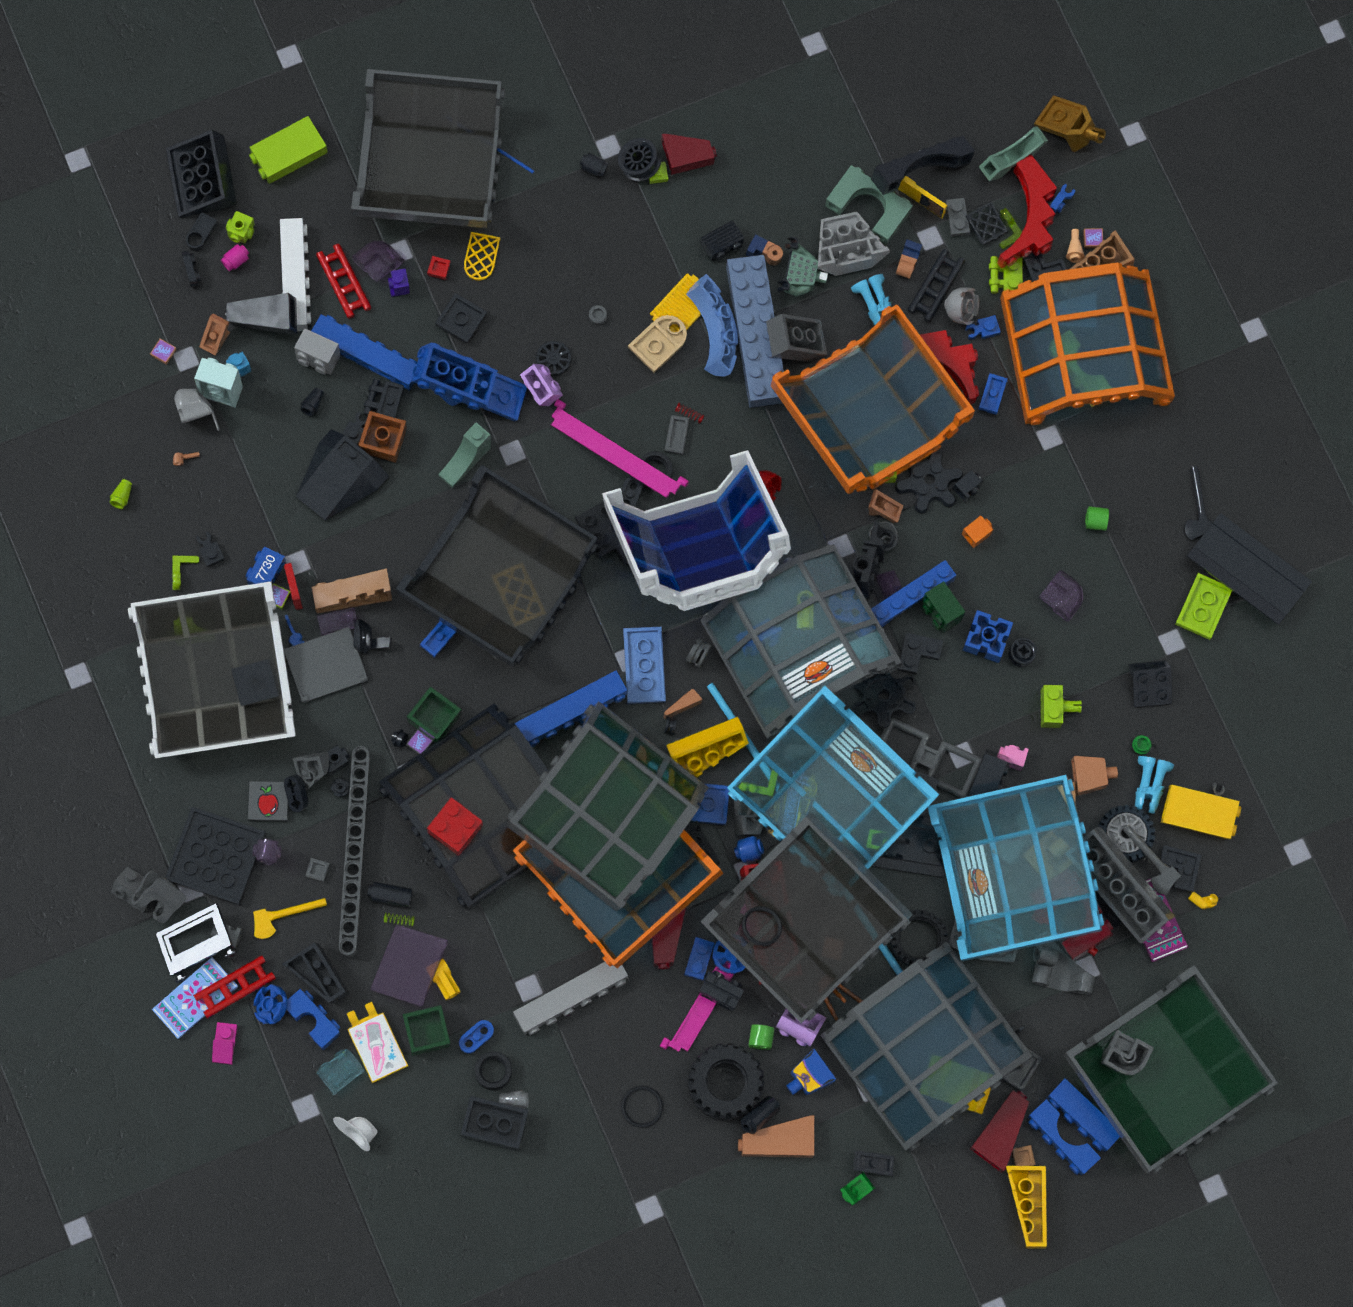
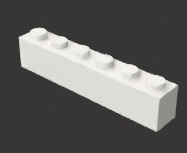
(295, 267)

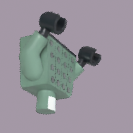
(800, 271)

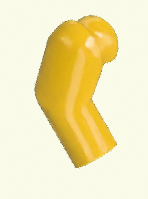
(1204, 902)

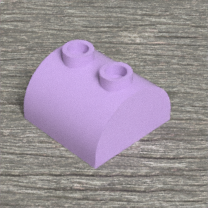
(803, 1032)

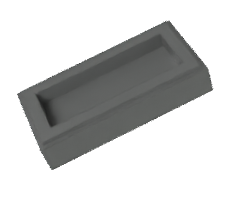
(677, 435)

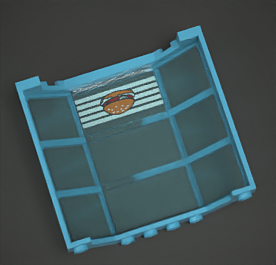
(838, 772)
(1017, 867)

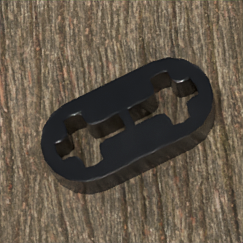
(296, 793)

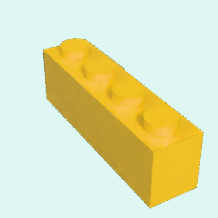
(708, 746)
(1029, 1193)

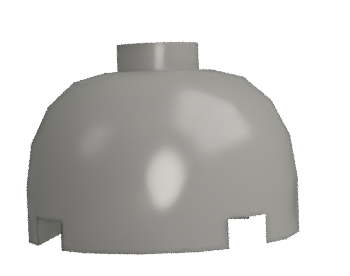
(962, 305)

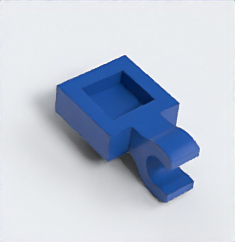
(1058, 203)

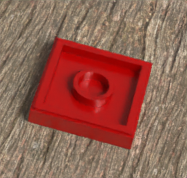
(293, 586)

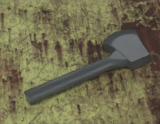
(1168, 876)

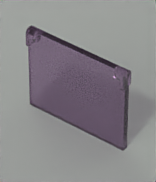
(409, 965)

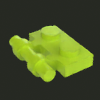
(1011, 275)

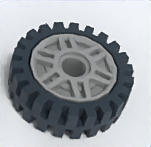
(1117, 819)

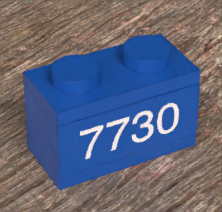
(266, 568)

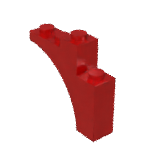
(955, 360)

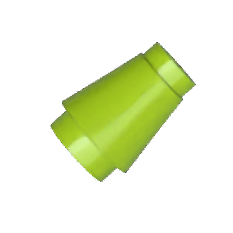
(120, 495)

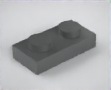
(956, 217)

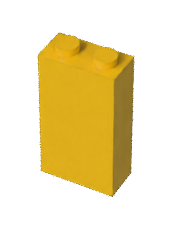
(1200, 812)

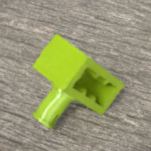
(1054, 706)

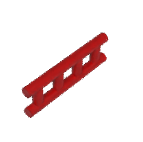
(340, 292)
(222, 985)

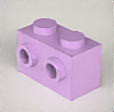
(541, 384)

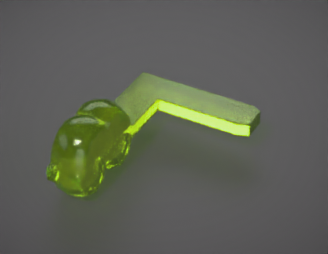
(1012, 224)

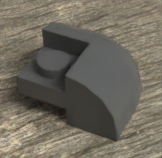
(1126, 1054)

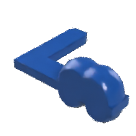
(295, 638)

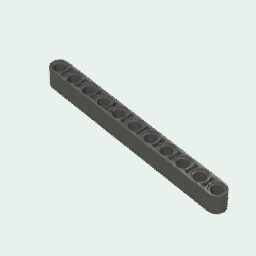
(352, 842)

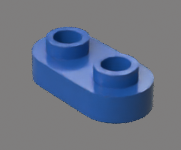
(476, 1037)

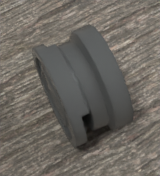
(696, 652)

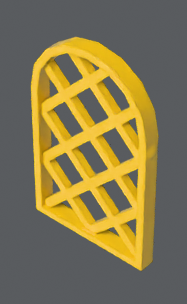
(484, 236)

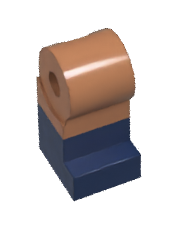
(761, 246)
(908, 258)

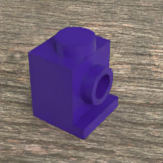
(398, 283)

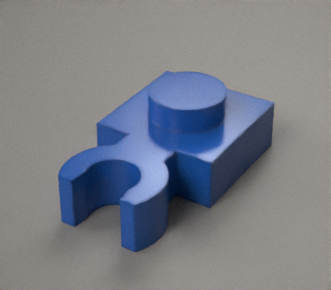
(986, 327)

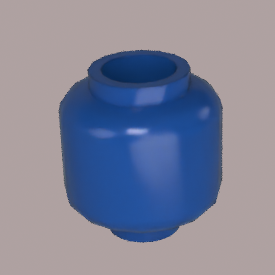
(749, 849)

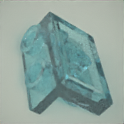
(340, 1071)

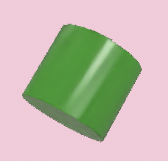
(1097, 518)
(761, 1037)

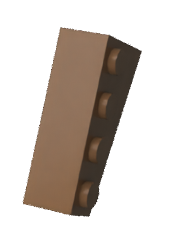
(1108, 251)
(352, 592)

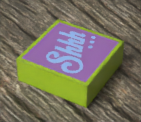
(281, 595)

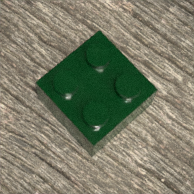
(942, 607)
(434, 715)
(426, 1030)

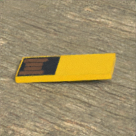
(921, 196)

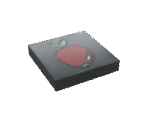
(267, 801)

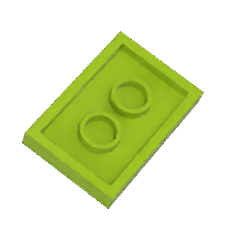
(1203, 606)

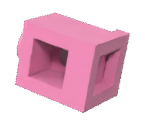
(1015, 756)

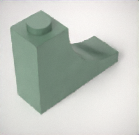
(473, 447)

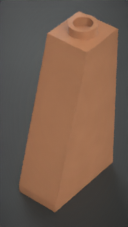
(781, 1140)

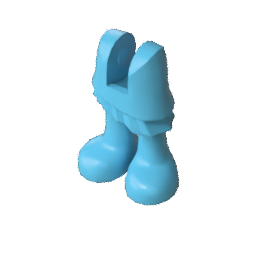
(863, 288)
(1154, 792)

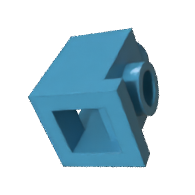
(240, 361)

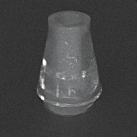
(517, 1099)

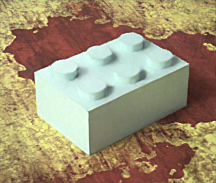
(218, 382)

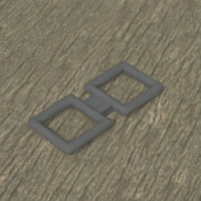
(931, 758)

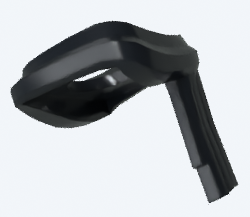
(363, 634)

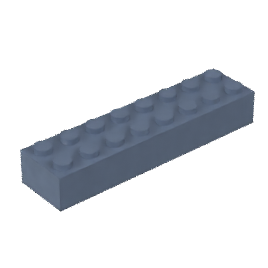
(751, 310)

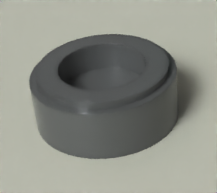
(597, 315)

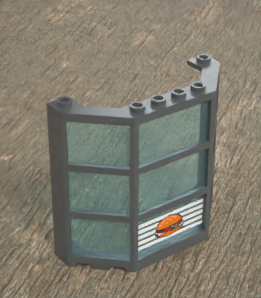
(798, 635)

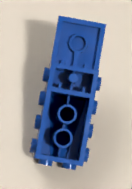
(466, 381)

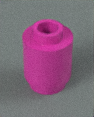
(235, 257)

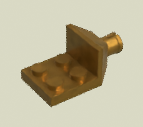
(1069, 121)

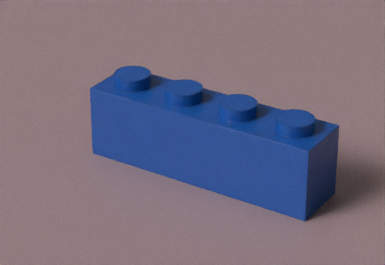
(1084, 1115)

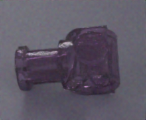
(267, 851)

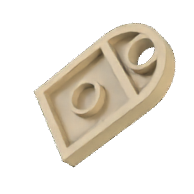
(658, 343)

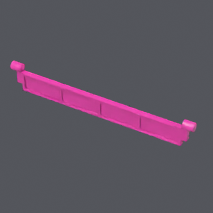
(614, 453)
(694, 1020)

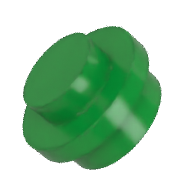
(1141, 745)

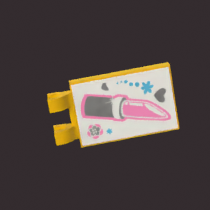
(376, 1044)

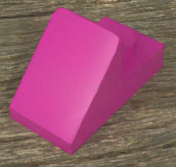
(224, 1043)

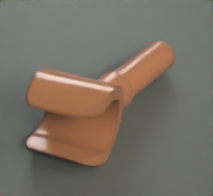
(178, 459)

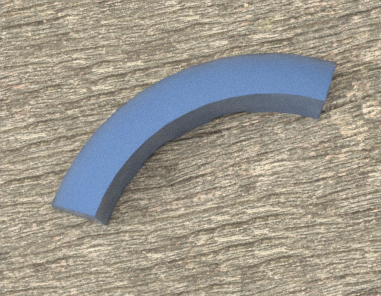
(719, 324)

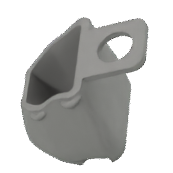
(193, 405)

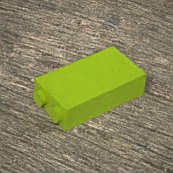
(287, 150)

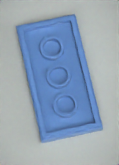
(644, 665)

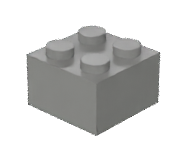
(317, 352)

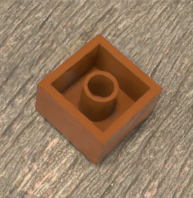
(383, 436)

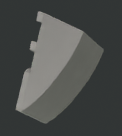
(848, 245)

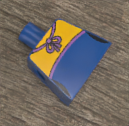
(810, 1075)

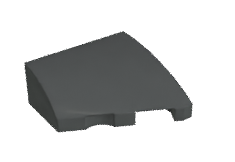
(311, 767)

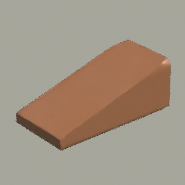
(686, 702)

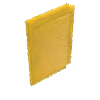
(679, 304)

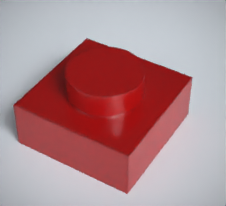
(439, 267)

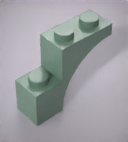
(1000, 163)

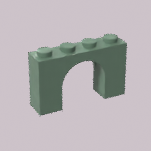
(857, 183)

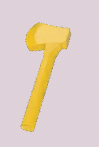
(263, 918)

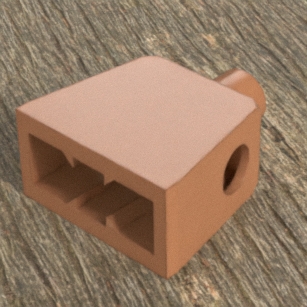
(1091, 774)

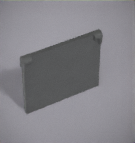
(325, 665)

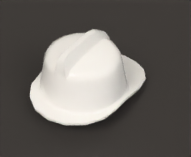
(357, 1129)

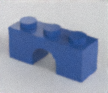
(325, 1031)

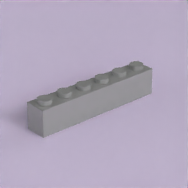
(568, 996)

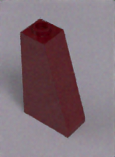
(666, 942)
(1000, 1134)

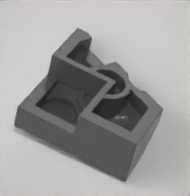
(746, 820)

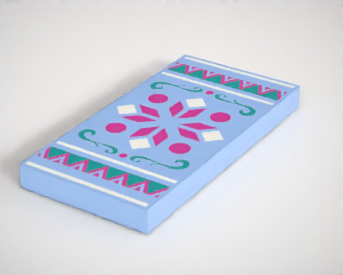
(180, 1009)

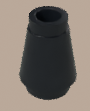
(311, 403)

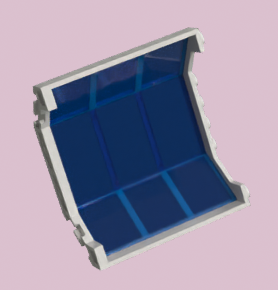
(705, 543)

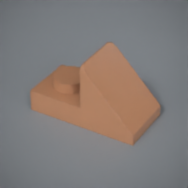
(214, 334)
(885, 507)

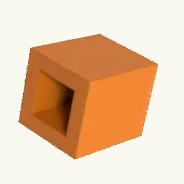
(977, 531)

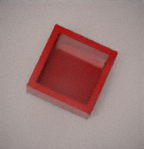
(455, 826)

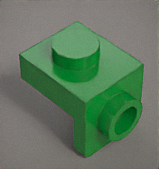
(857, 1189)

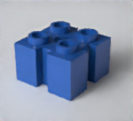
(998, 632)

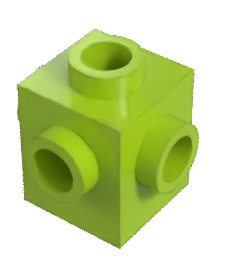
(240, 228)

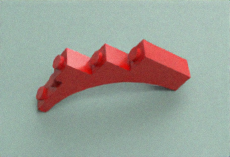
(1038, 192)

